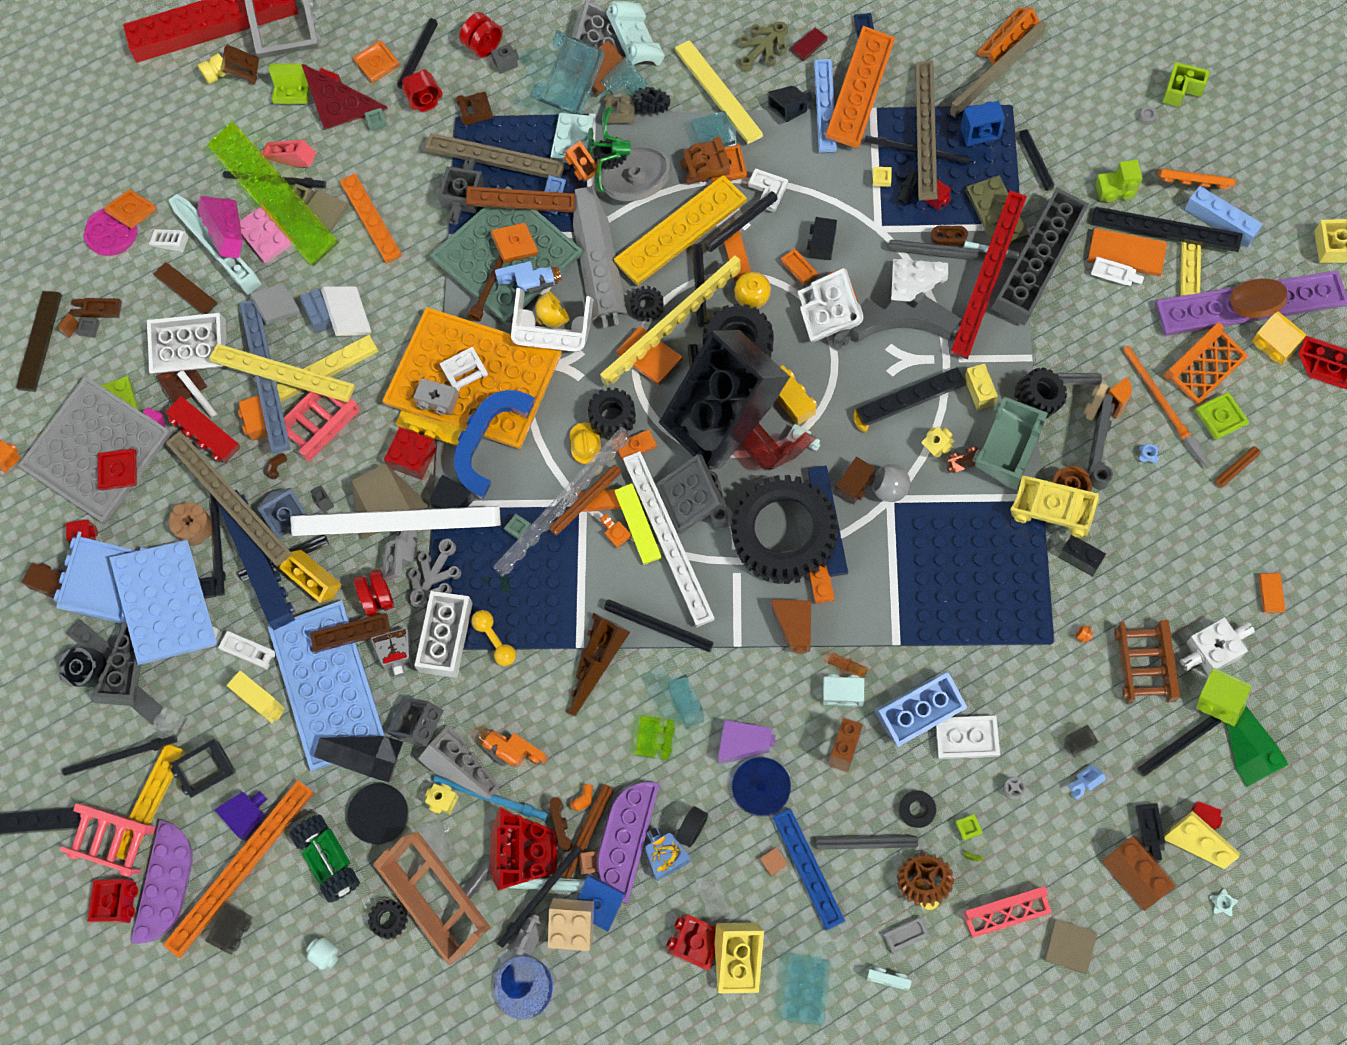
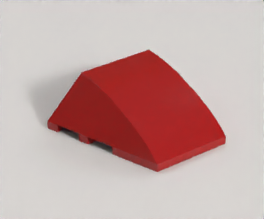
(520, 850)

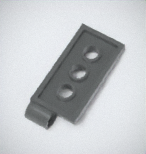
(1101, 429)

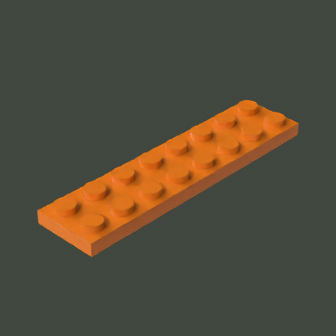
(860, 87)

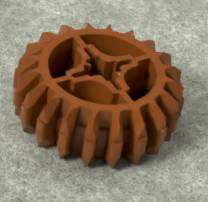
(924, 890)

